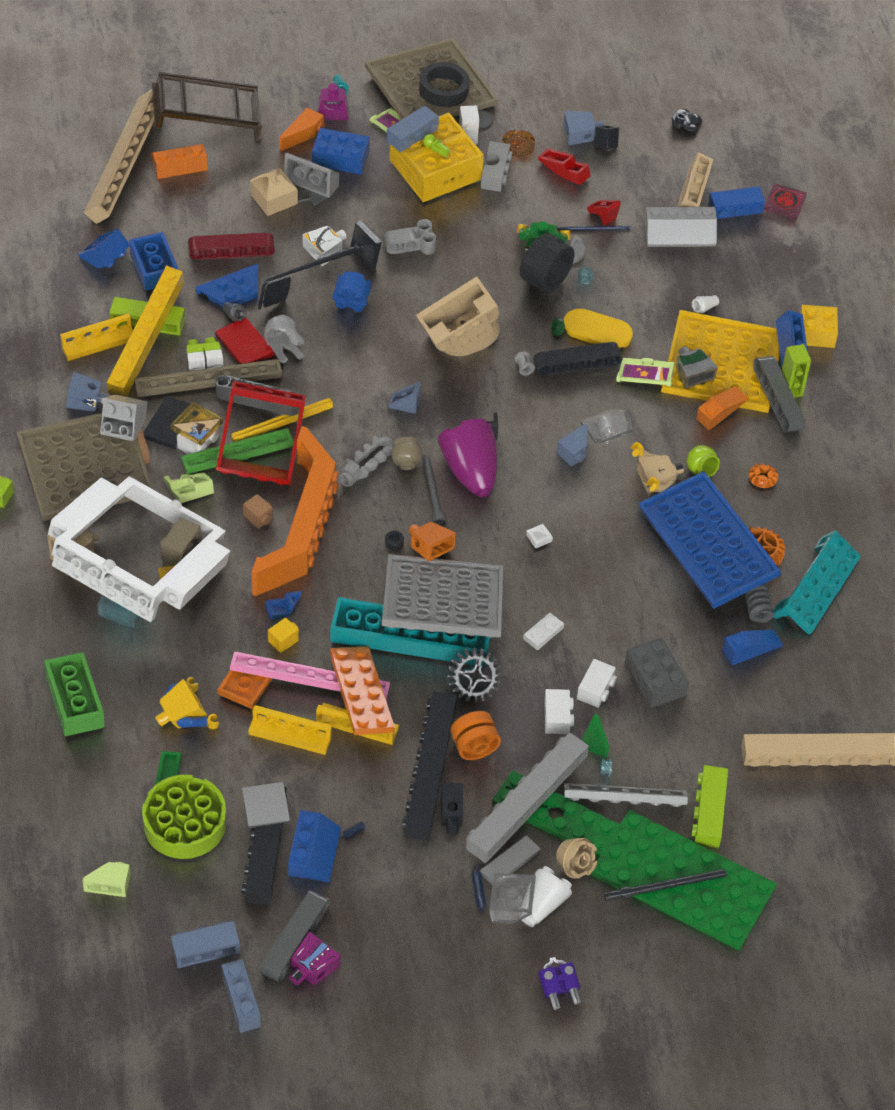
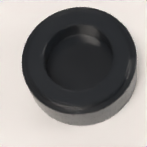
(394, 540)

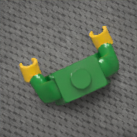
(537, 229)

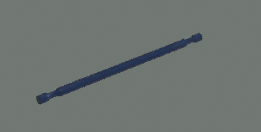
(594, 228)

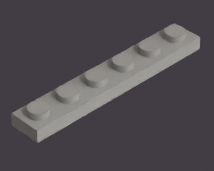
(634, 795)

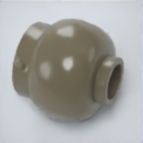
(406, 453)

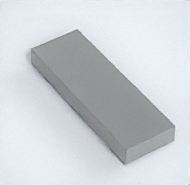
(511, 859)

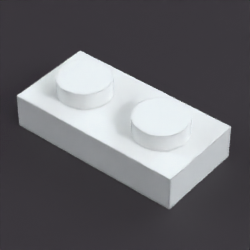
(543, 631)

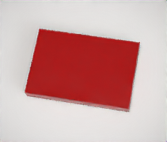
(244, 342)

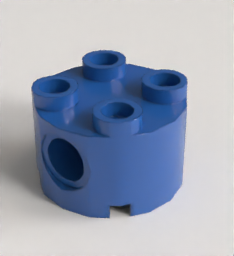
(351, 291)

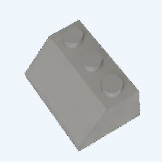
(310, 175)

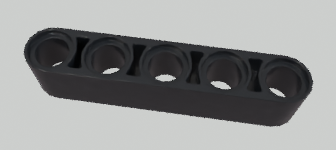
(577, 358)

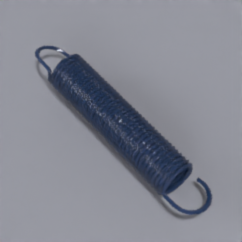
(478, 888)

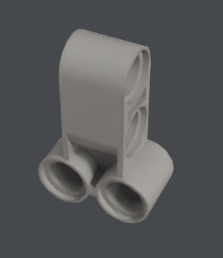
(411, 239)

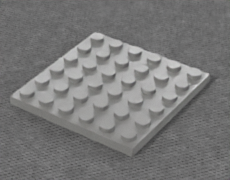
(443, 596)

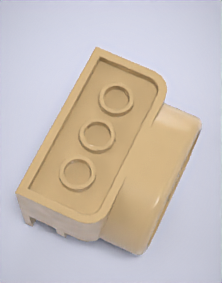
(462, 320)

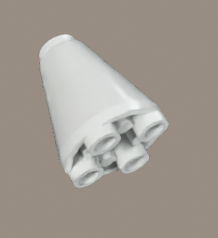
(548, 895)

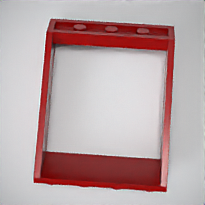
(257, 471)

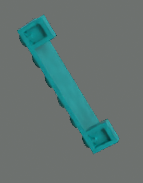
(820, 583)

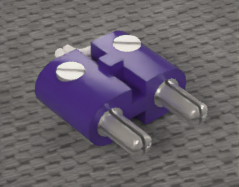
(559, 980)

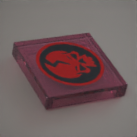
(785, 201)

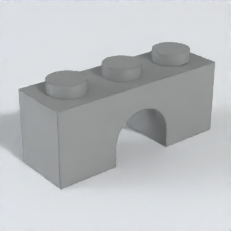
(497, 165)

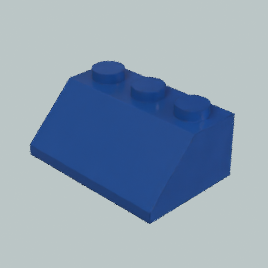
(313, 847)

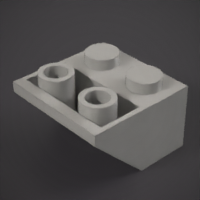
(123, 417)

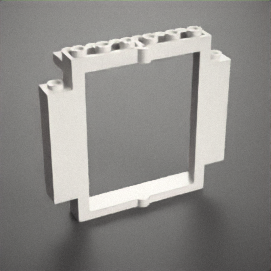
(115, 583)

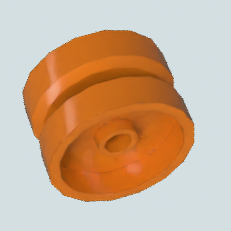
(475, 735)

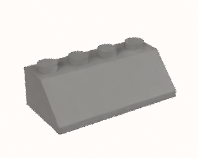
(680, 226)

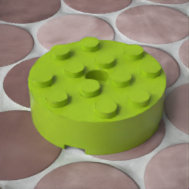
(184, 816)

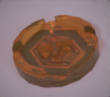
(521, 142)

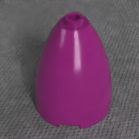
(471, 455)

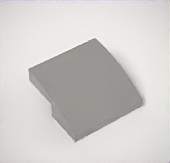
(265, 804)

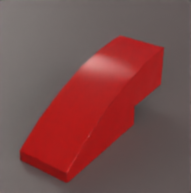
(565, 166)

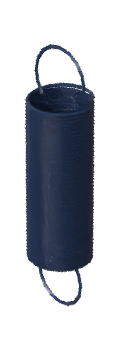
(353, 830)

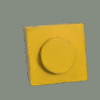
(283, 635)

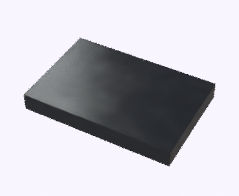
(159, 427)

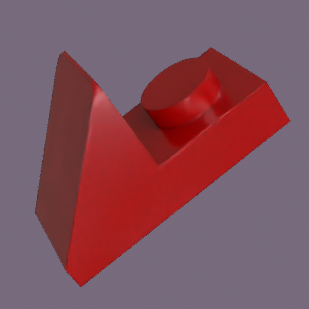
(606, 209)

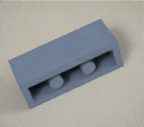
(412, 128)
(205, 944)
(241, 996)

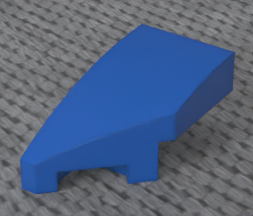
(284, 606)

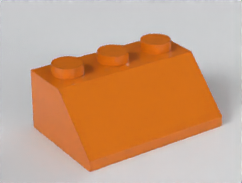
(179, 161)

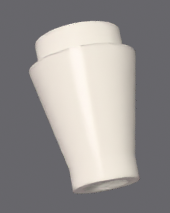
(704, 303)

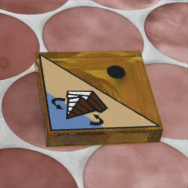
(196, 423)

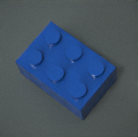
(341, 150)
(151, 257)

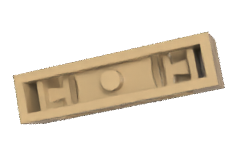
(695, 181)

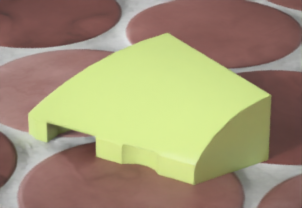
(190, 486)

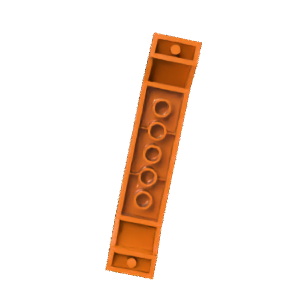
(312, 512)

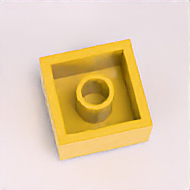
(820, 325)

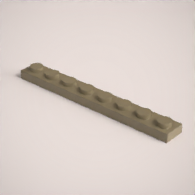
(206, 377)

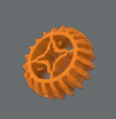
(770, 542)

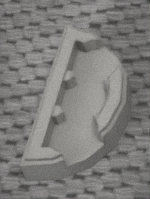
(579, 249)

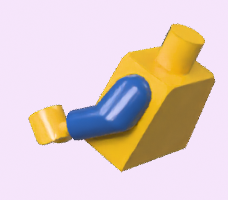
(184, 708)

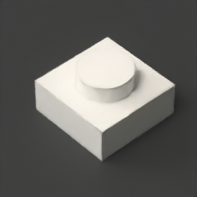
(539, 536)

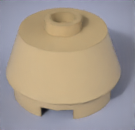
(576, 857)

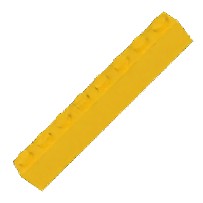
(145, 332)

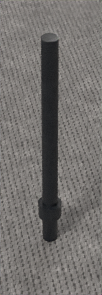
(626, 892)

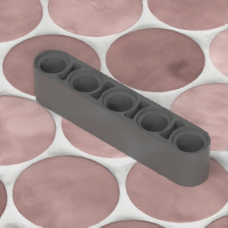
(223, 389)
(778, 394)
(302, 922)

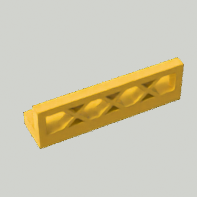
(98, 339)
(339, 719)
(290, 731)

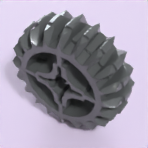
(477, 665)

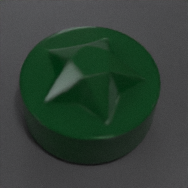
(557, 326)

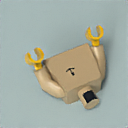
(655, 470)

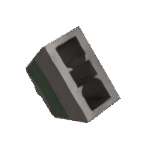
(695, 367)

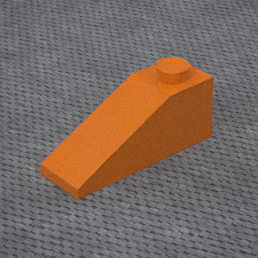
(302, 129)
(720, 407)

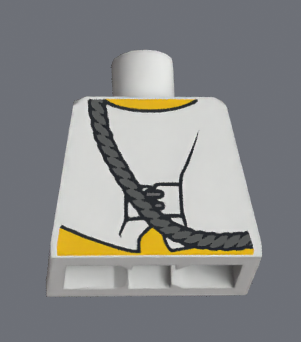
(323, 242)

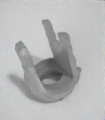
(281, 334)

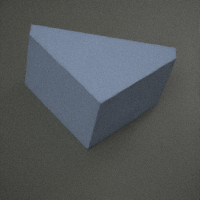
(407, 398)

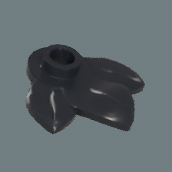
(685, 119)

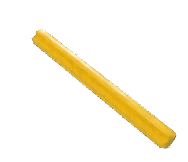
(280, 421)

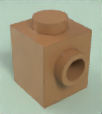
(258, 511)

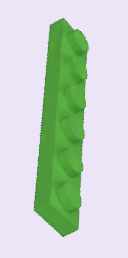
(238, 450)

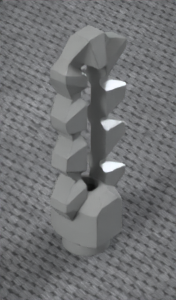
(352, 470)

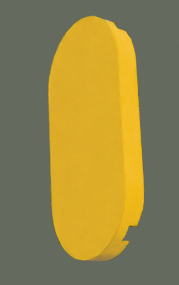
(597, 328)

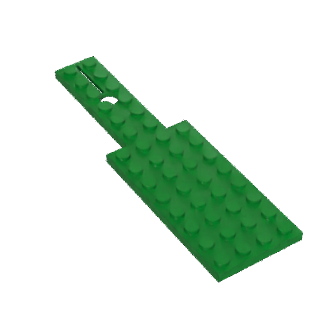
(649, 853)

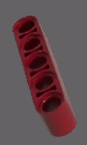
(231, 246)

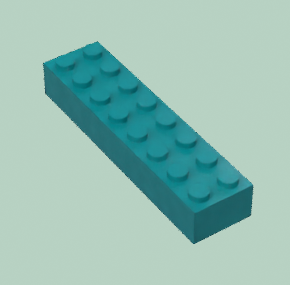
(361, 625)

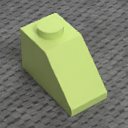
(108, 879)

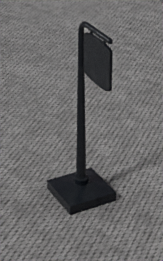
(363, 245)

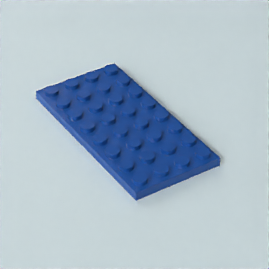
(709, 539)

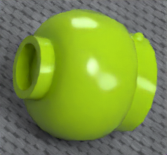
(702, 459)

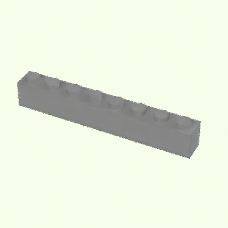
(526, 797)

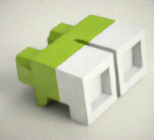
(210, 350)

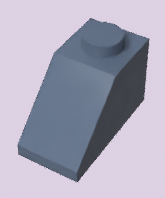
(573, 446)

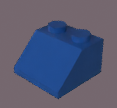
(105, 249)

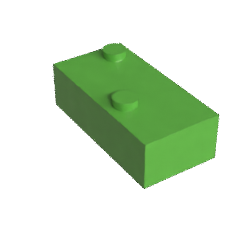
(74, 694)

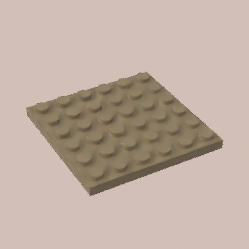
(400, 76)
(72, 456)

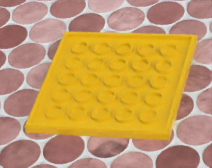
(732, 348)

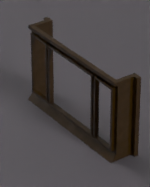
(160, 109)

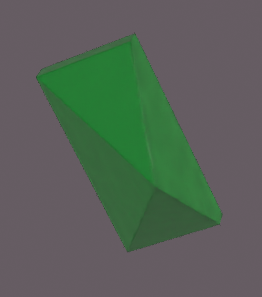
(596, 738)

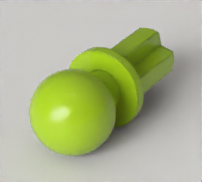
(436, 145)

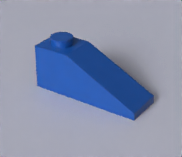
(749, 644)

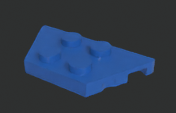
(232, 288)

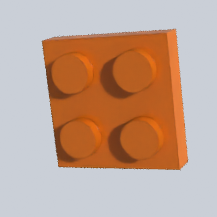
(243, 687)

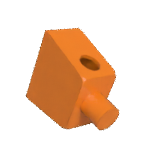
(431, 540)

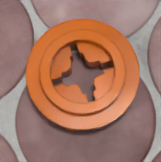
(760, 480)

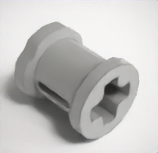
(524, 363)

